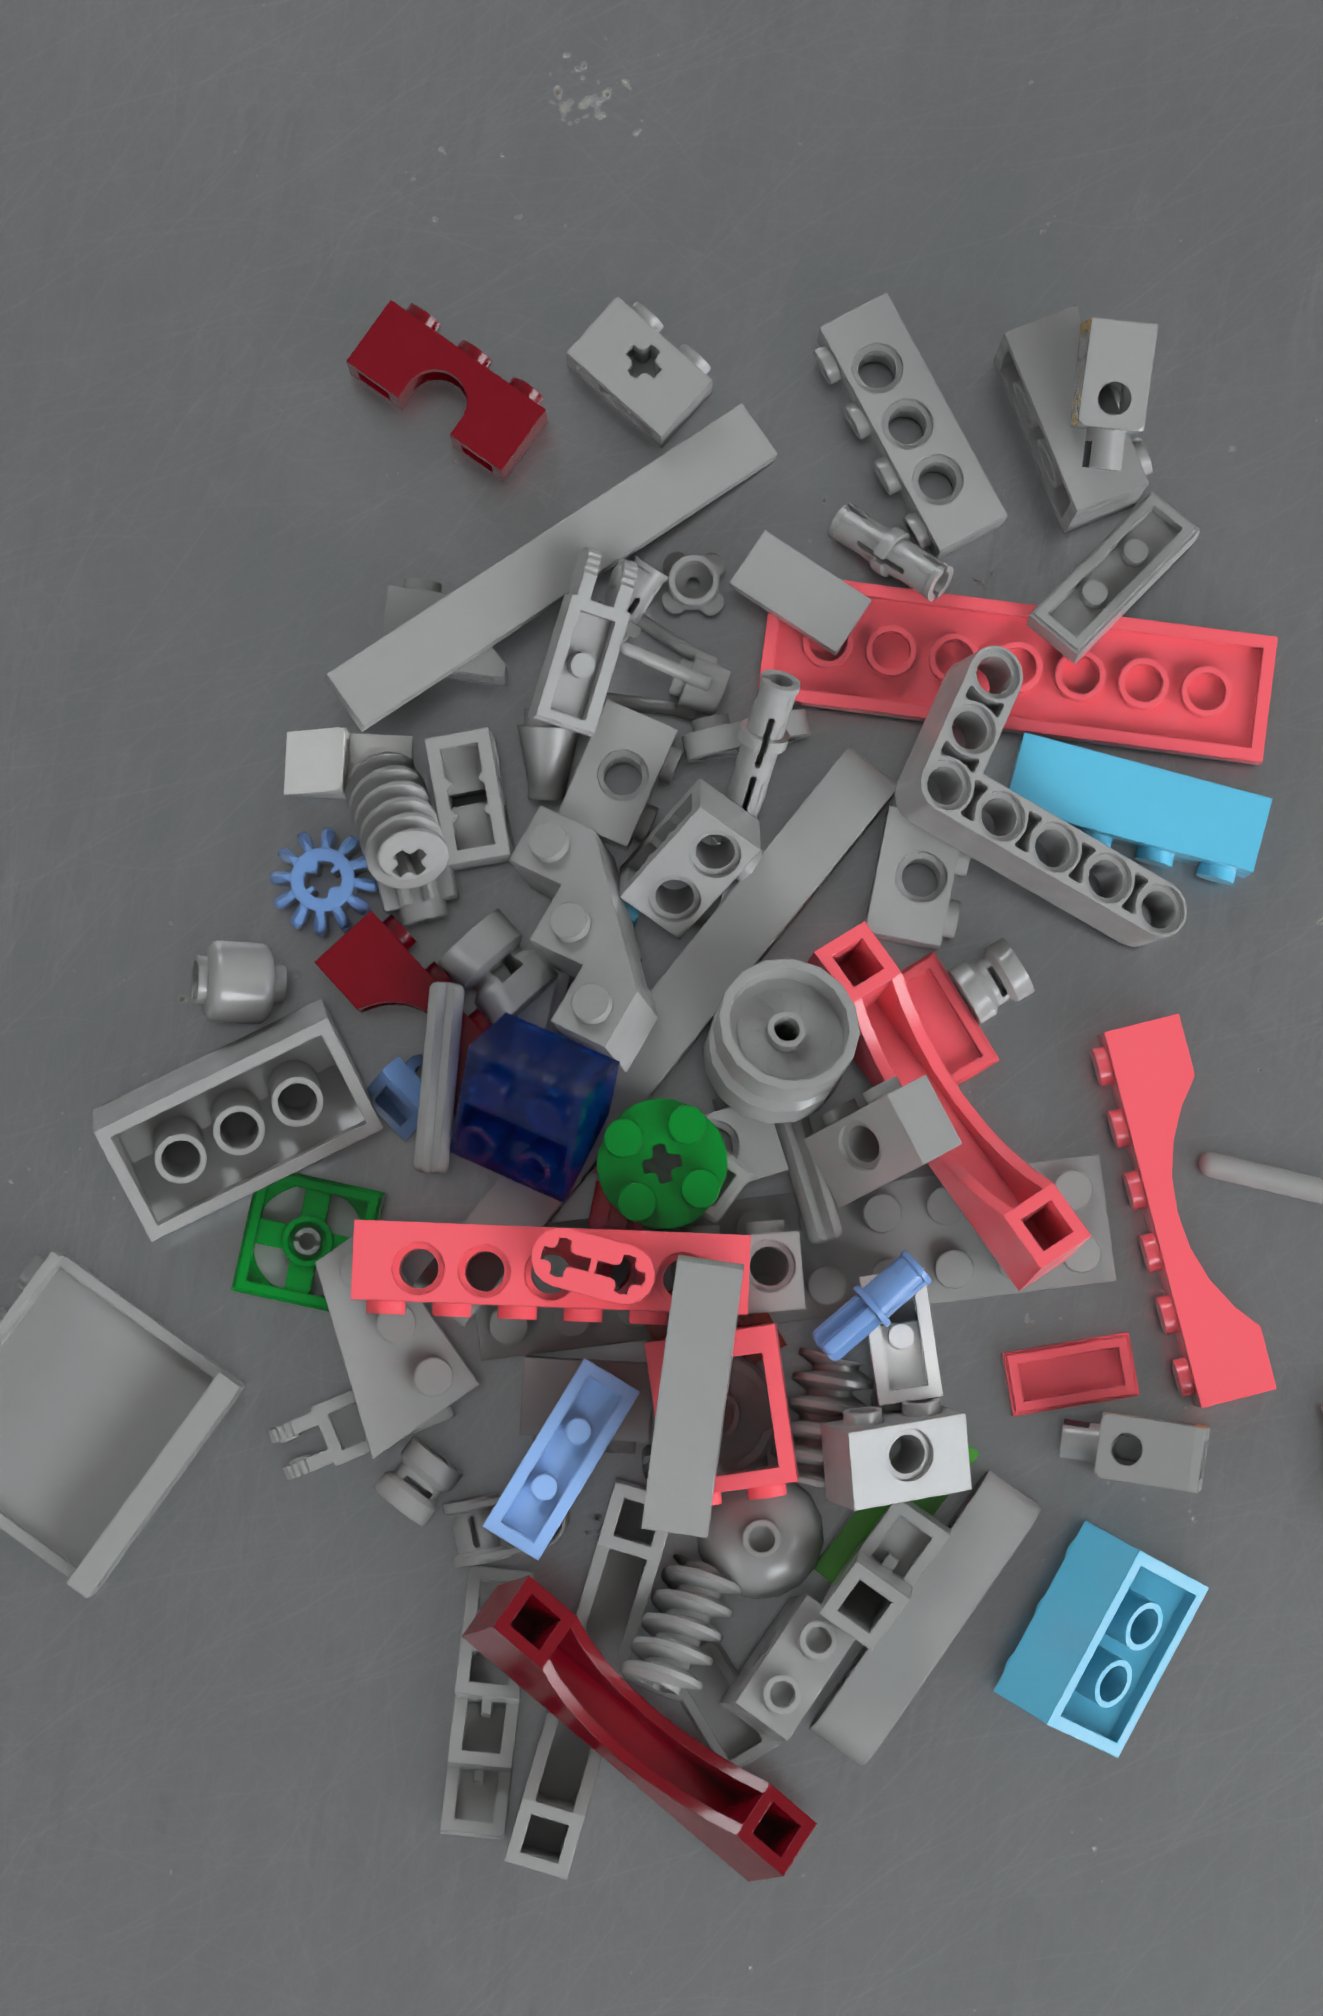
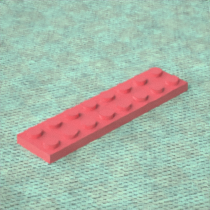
(1133, 689)

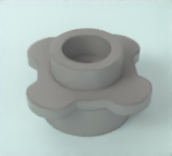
(706, 570)

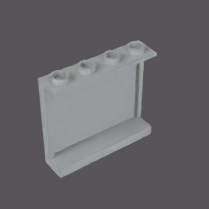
(94, 1417)

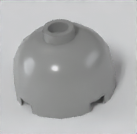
(764, 1542)

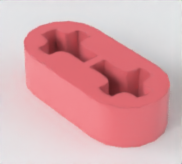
(597, 1250)

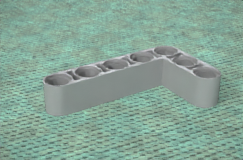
(1017, 820)

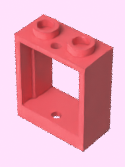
(760, 1481)

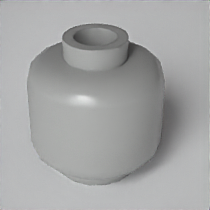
(237, 981)

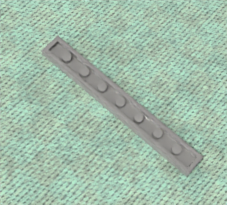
(540, 571)

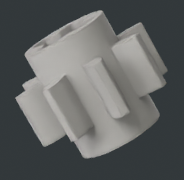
(420, 903)

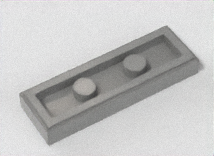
(1113, 577)

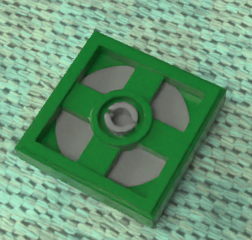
(293, 1228)

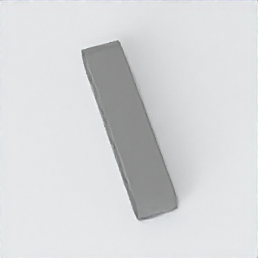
(886, 1680)

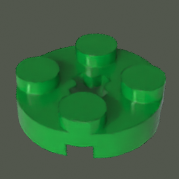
(683, 1132)

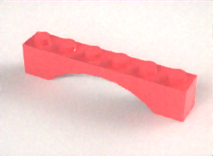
(1002, 1197)
(1217, 1343)

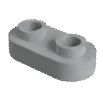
(717, 738)

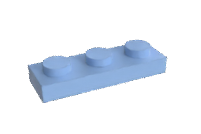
(561, 1459)

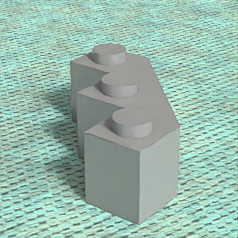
(587, 936)

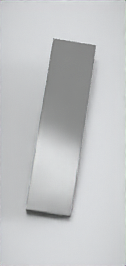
(692, 1396)
(481, 1727)

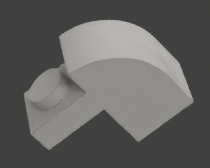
(883, 1571)

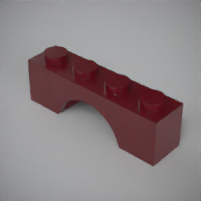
(378, 971)

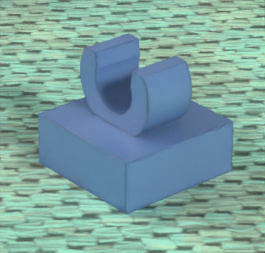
(397, 1095)

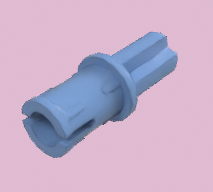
(871, 1306)

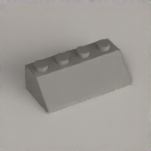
(235, 1120)

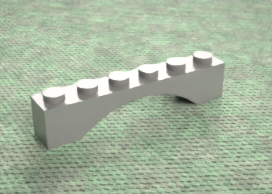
(611, 1615)

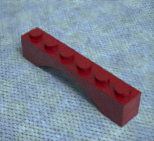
(562, 1669)

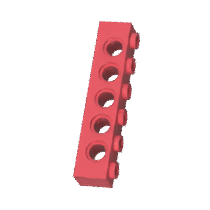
(384, 1246)

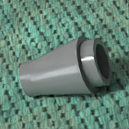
(547, 757)

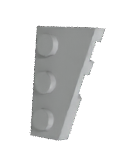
(396, 1364)

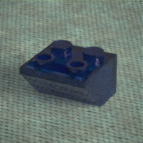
(532, 1105)

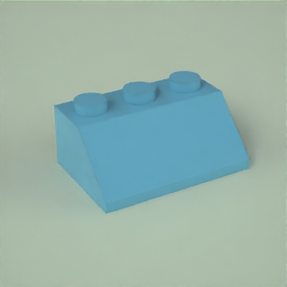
(1100, 1639)

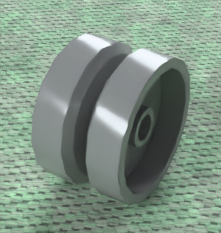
(780, 1041)

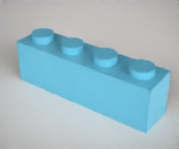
(1144, 807)

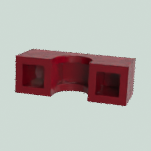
(407, 353)

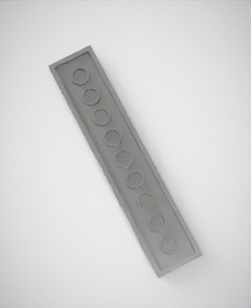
(876, 1228)

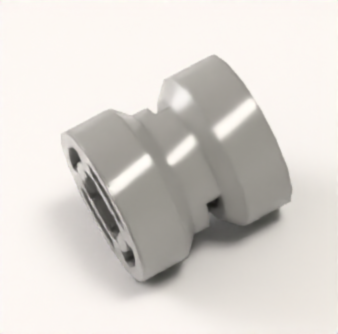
(978, 986)
(426, 1469)

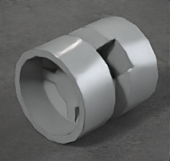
(482, 952)

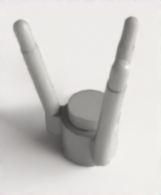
(695, 681)

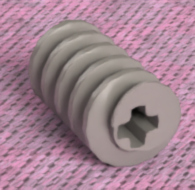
(395, 821)
(827, 1396)
(679, 1628)

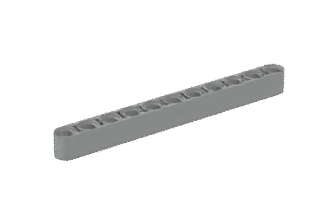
(695, 983)

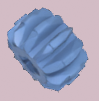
(311, 865)

